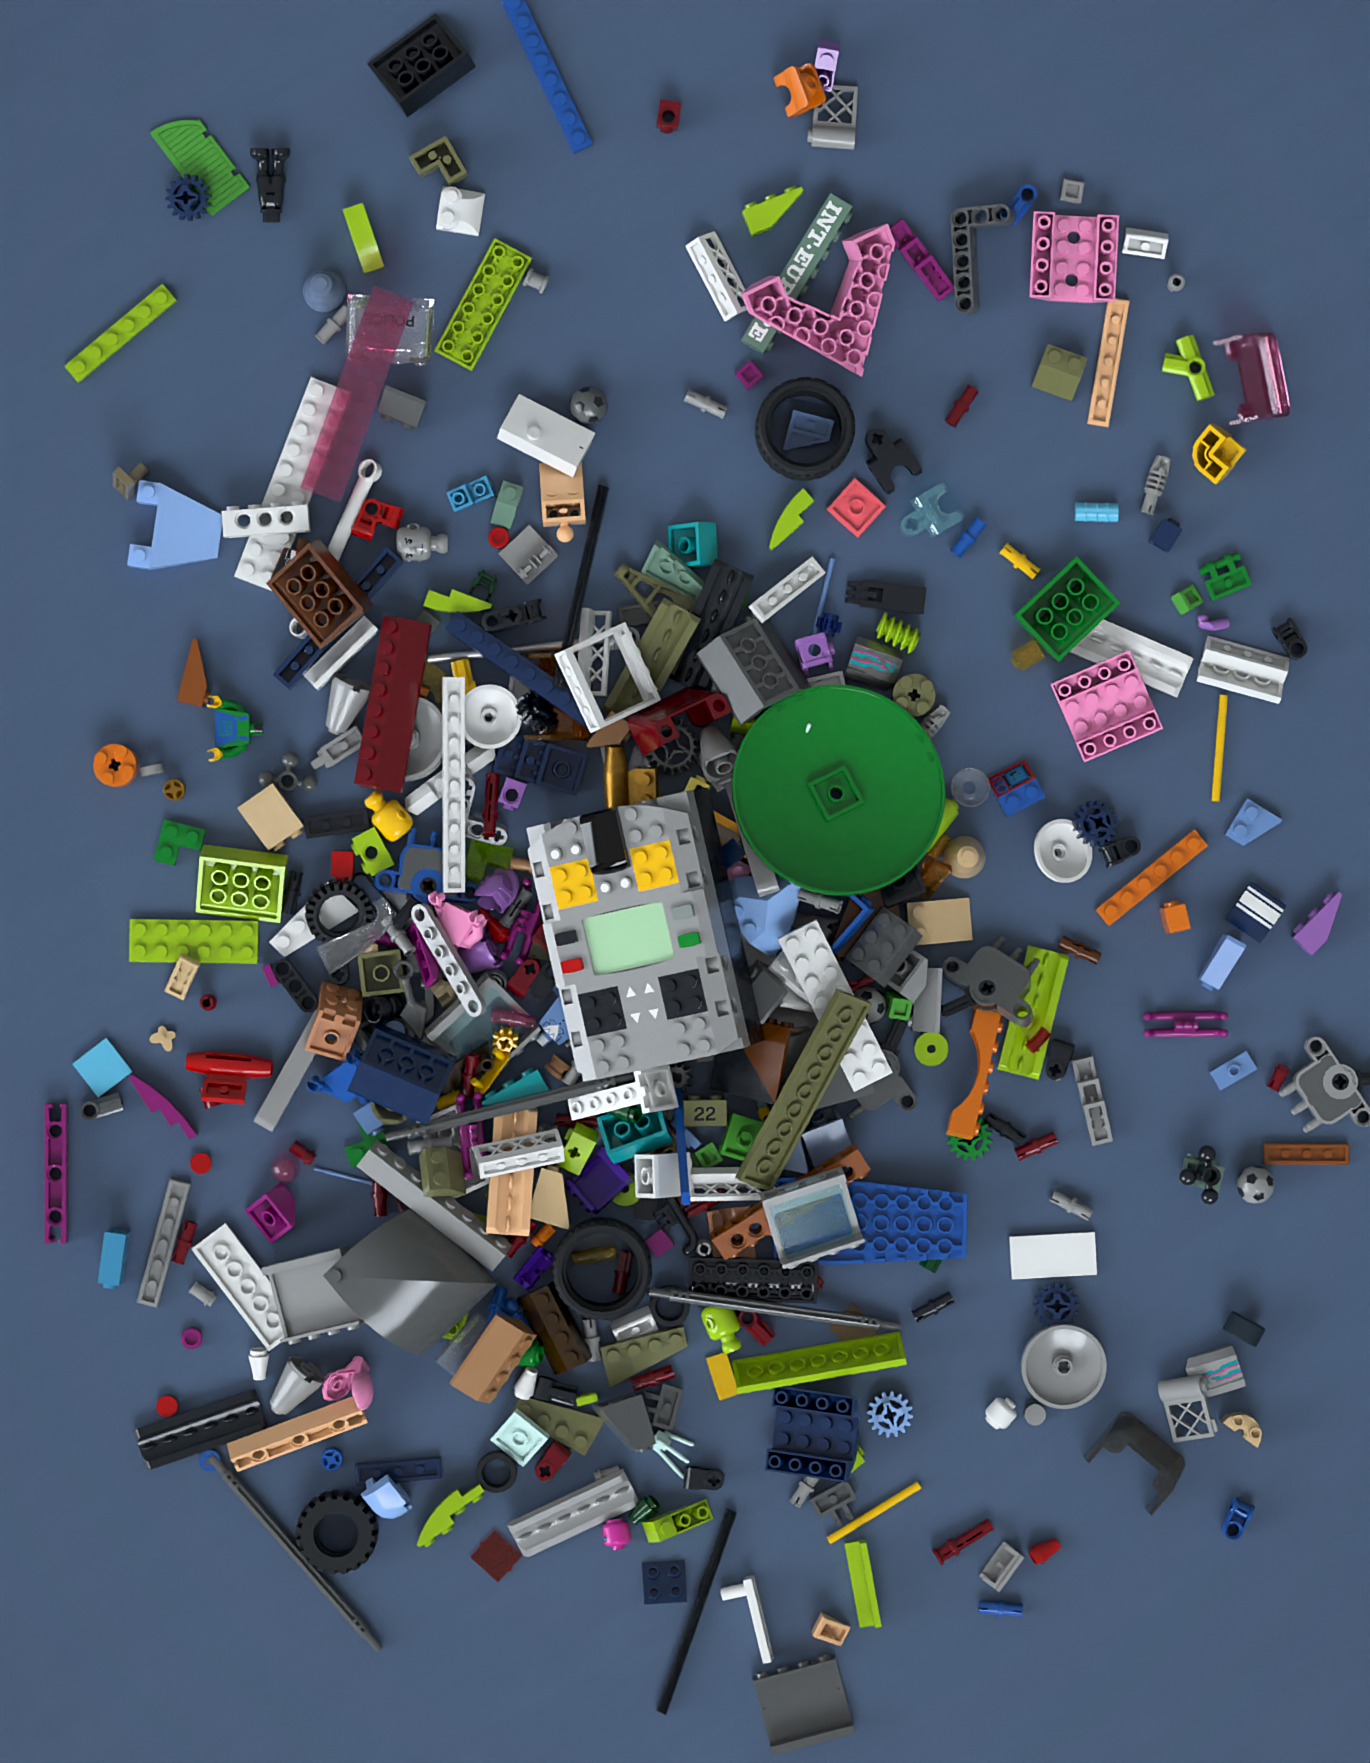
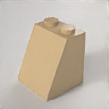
(271, 817)
(550, 1198)

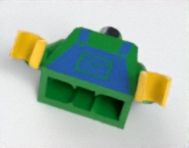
(232, 728)

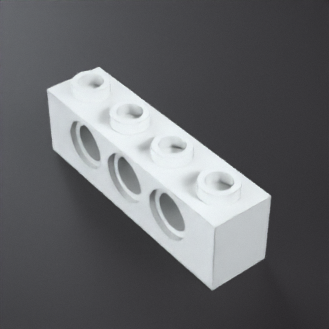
(299, 524)

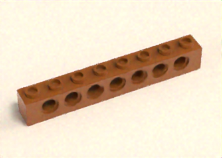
(741, 1224)

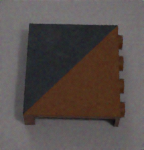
(756, 1069)

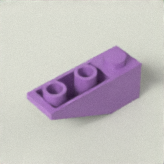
(1316, 929)

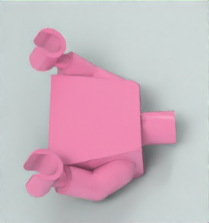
(460, 924)

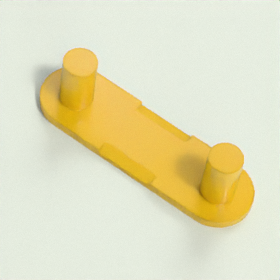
(487, 1079)

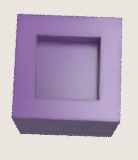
(512, 784)

